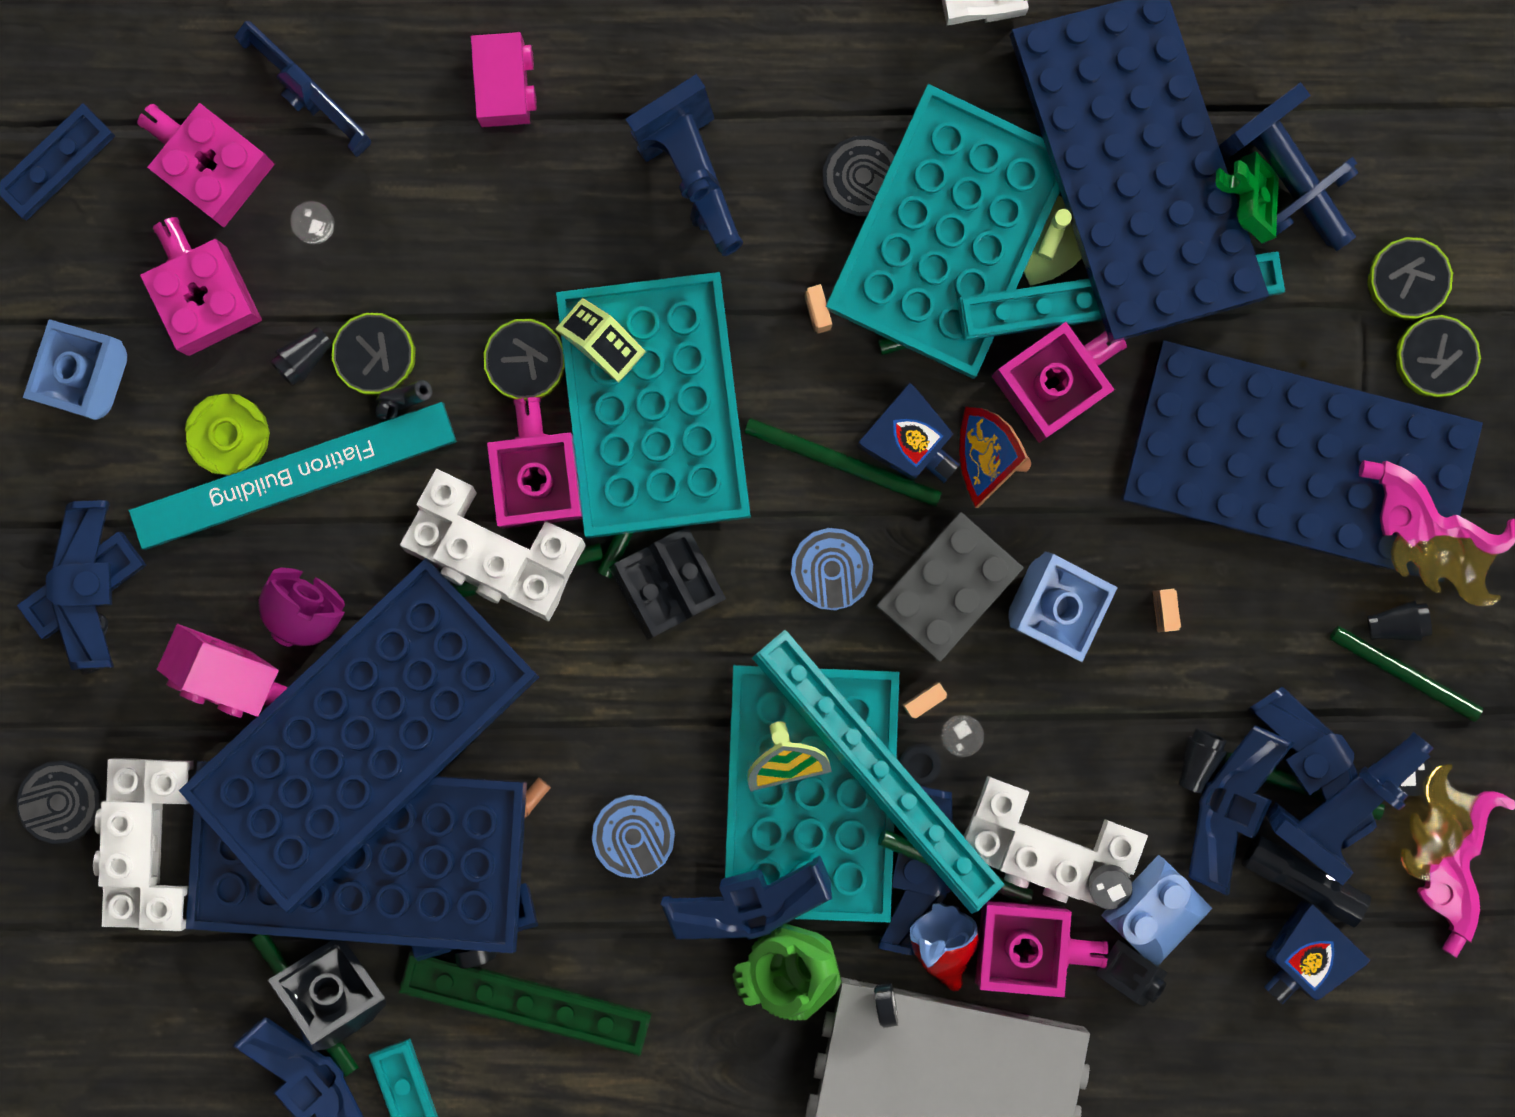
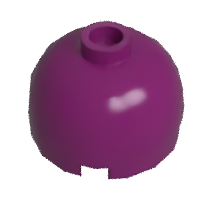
(297, 609)

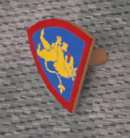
(988, 453)

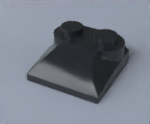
(328, 995)

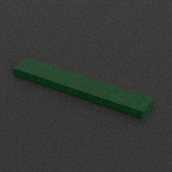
(526, 1003)

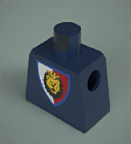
(910, 438)
(1311, 956)

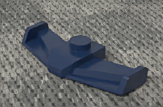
(300, 89)
(80, 585)
(1321, 757)
(1233, 807)
(920, 886)
(749, 904)
(311, 1080)

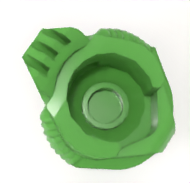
(789, 973)

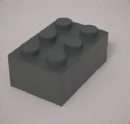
(949, 587)

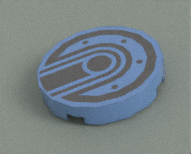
(832, 569)
(633, 836)

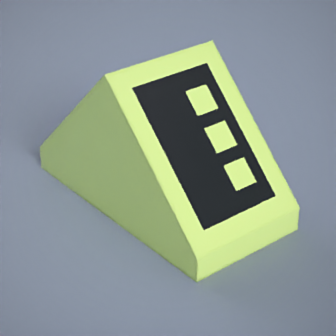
(601, 339)

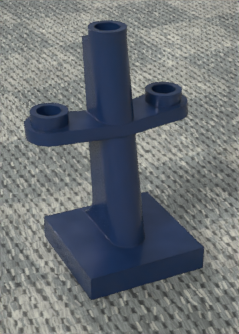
(672, 127)
(1287, 161)
(1324, 830)

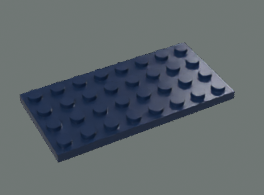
(1137, 166)
(1287, 453)
(358, 735)
(428, 878)

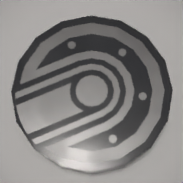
(856, 173)
(59, 801)

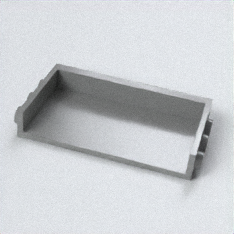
(945, 1060)

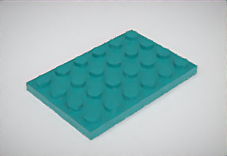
(946, 226)
(668, 435)
(816, 815)

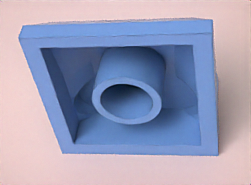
(76, 370)
(1060, 605)
(1158, 912)

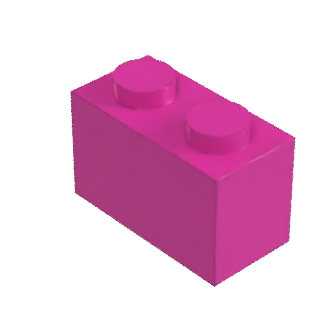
(501, 79)

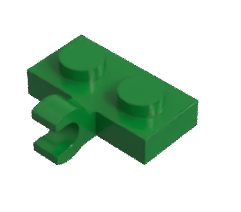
(1258, 193)

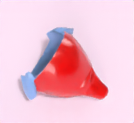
(945, 943)

